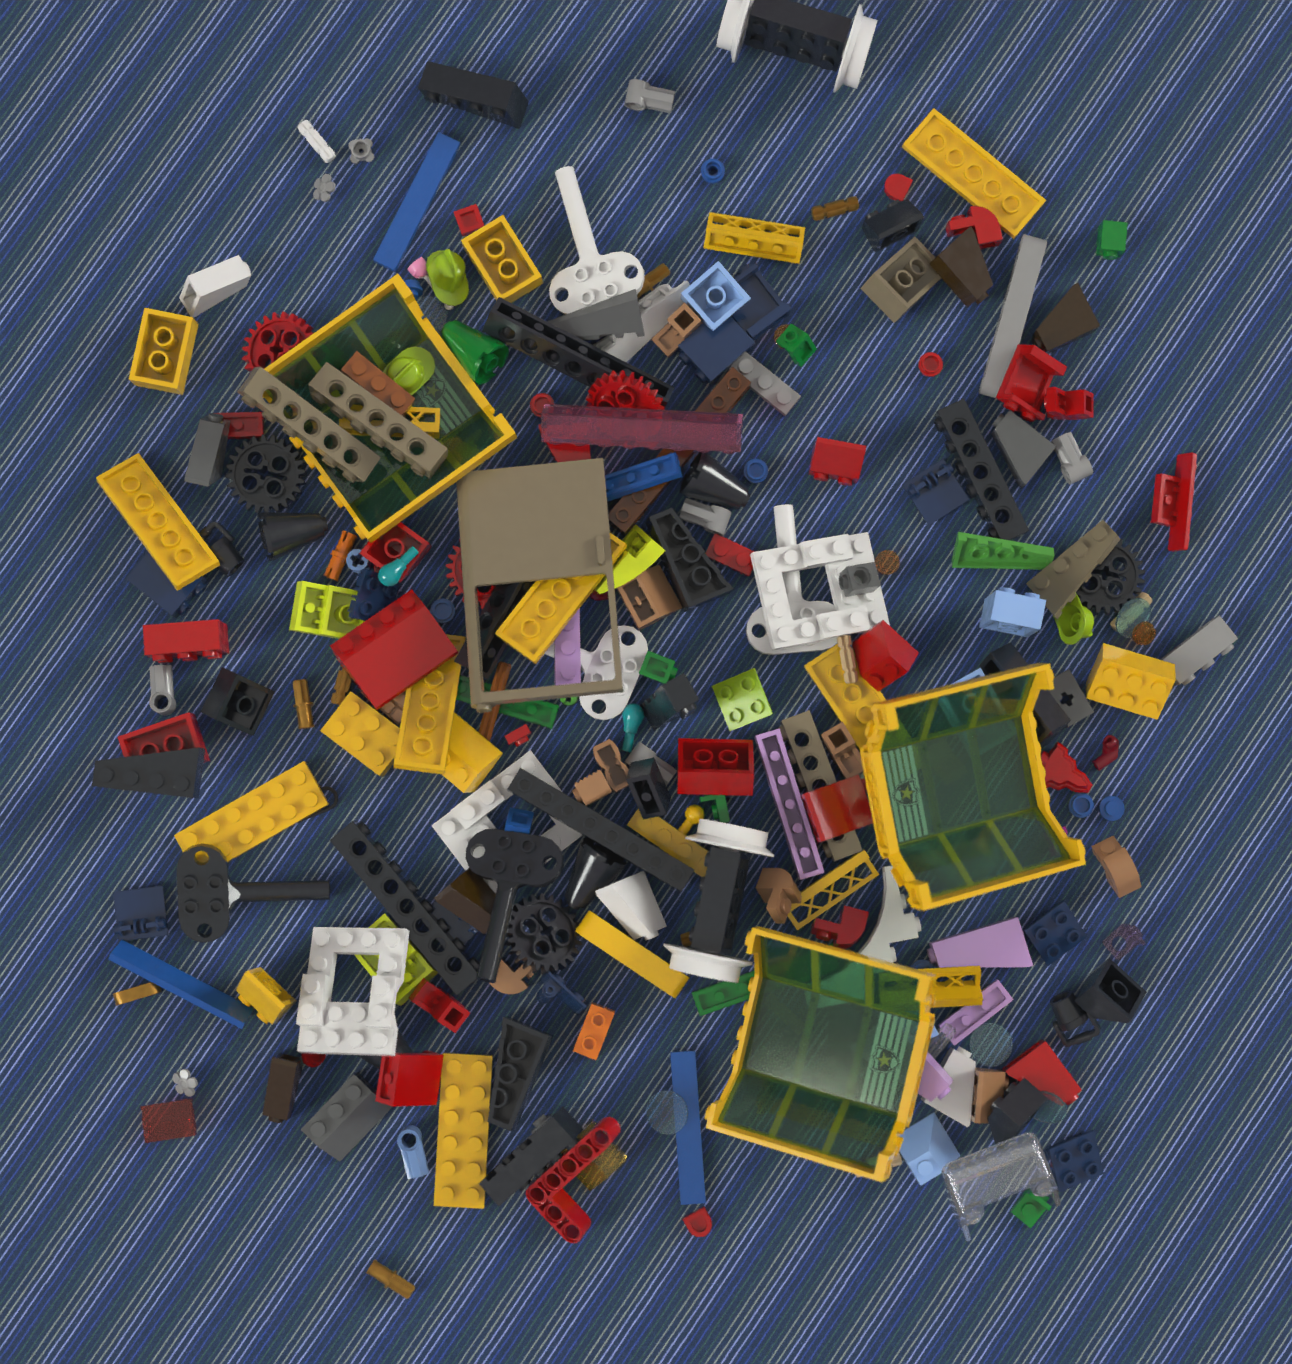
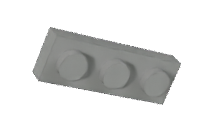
(766, 384)

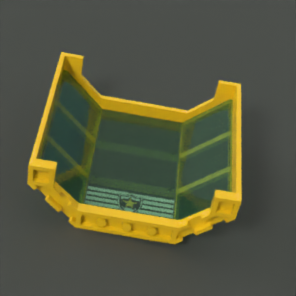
(380, 330)
(964, 788)
(827, 1054)

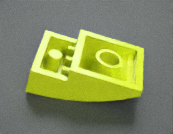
(637, 557)
(322, 610)
(416, 966)

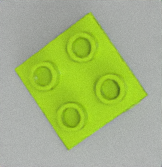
(742, 699)

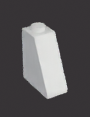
(214, 285)
(633, 906)
(958, 1101)

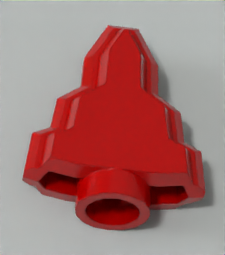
(1062, 771)

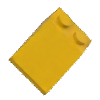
(265, 995)

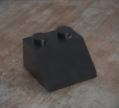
(892, 224)
(237, 701)
(1110, 994)
(1015, 1110)

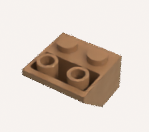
(649, 597)

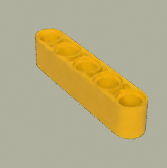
(631, 954)

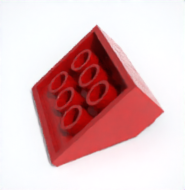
(394, 649)

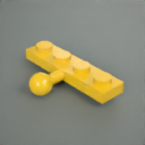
(673, 839)

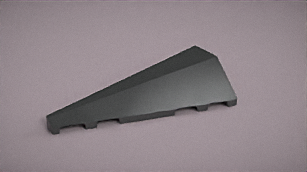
(608, 317)

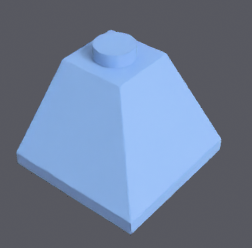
(715, 296)
(927, 1148)

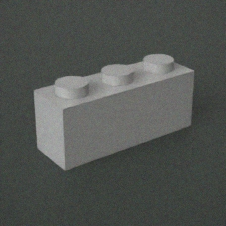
(1200, 650)

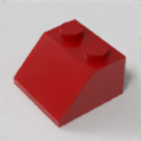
(836, 461)
(394, 545)
(883, 655)

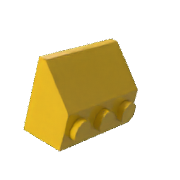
(469, 756)

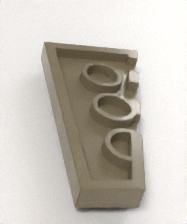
(1073, 567)

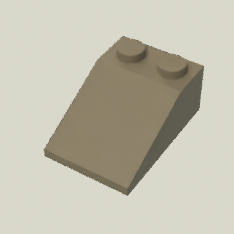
(902, 280)

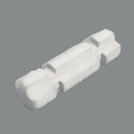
(316, 141)

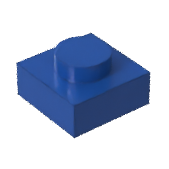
(519, 821)

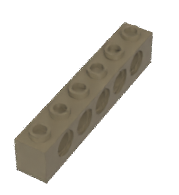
(332, 379)
(362, 457)
(804, 724)

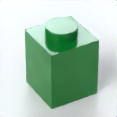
(1111, 239)

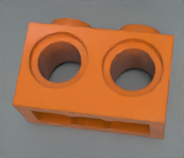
(594, 1031)

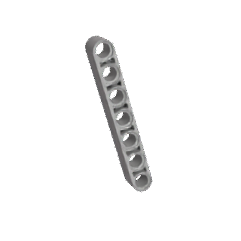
(1013, 312)

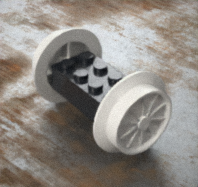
(800, 34)
(719, 902)

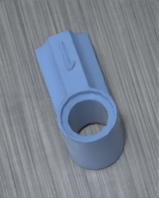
(413, 1154)

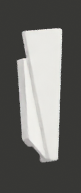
(655, 311)

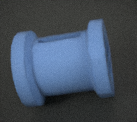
(355, 554)

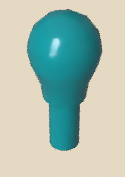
(392, 572)
(632, 718)

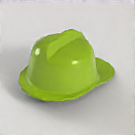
(448, 277)
(411, 368)
(1075, 622)

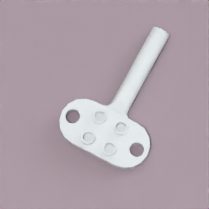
(594, 275)
(798, 606)
(600, 667)

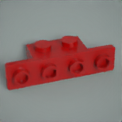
(1174, 501)

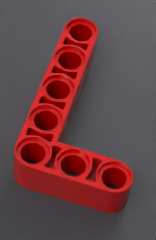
(552, 1192)

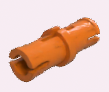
(339, 555)

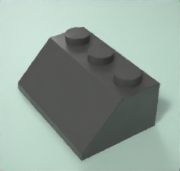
(346, 1117)

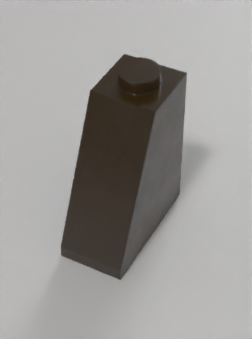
(964, 268)
(1066, 322)
(469, 899)
(282, 1087)

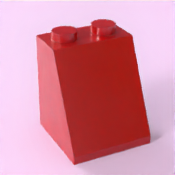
(838, 808)

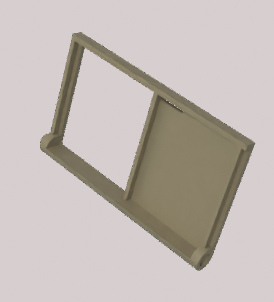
(527, 529)

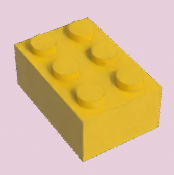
(502, 260)
(163, 351)
(1130, 681)
(363, 733)

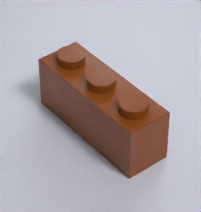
(378, 383)

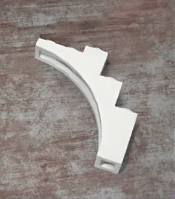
(892, 922)

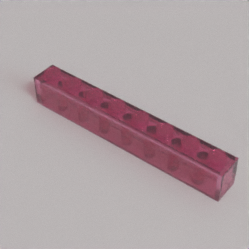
(642, 428)

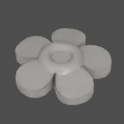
(324, 188)
(185, 1083)

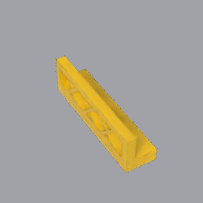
(754, 240)
(430, 428)
(829, 879)
(954, 990)

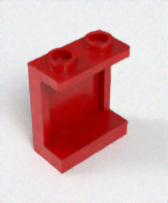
(1027, 381)
(409, 1079)

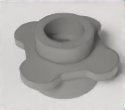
(356, 145)

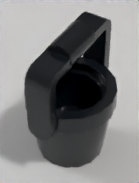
(224, 550)
(1070, 1016)

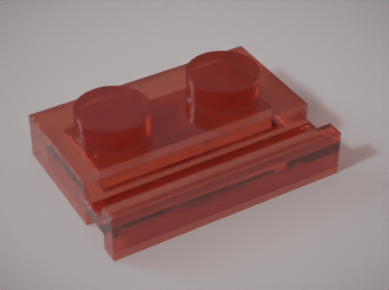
(168, 1120)

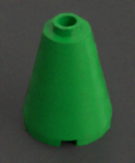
(475, 350)

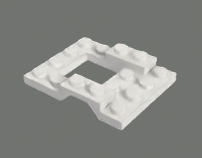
(851, 613)
(471, 814)
(351, 1026)

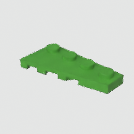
(996, 553)

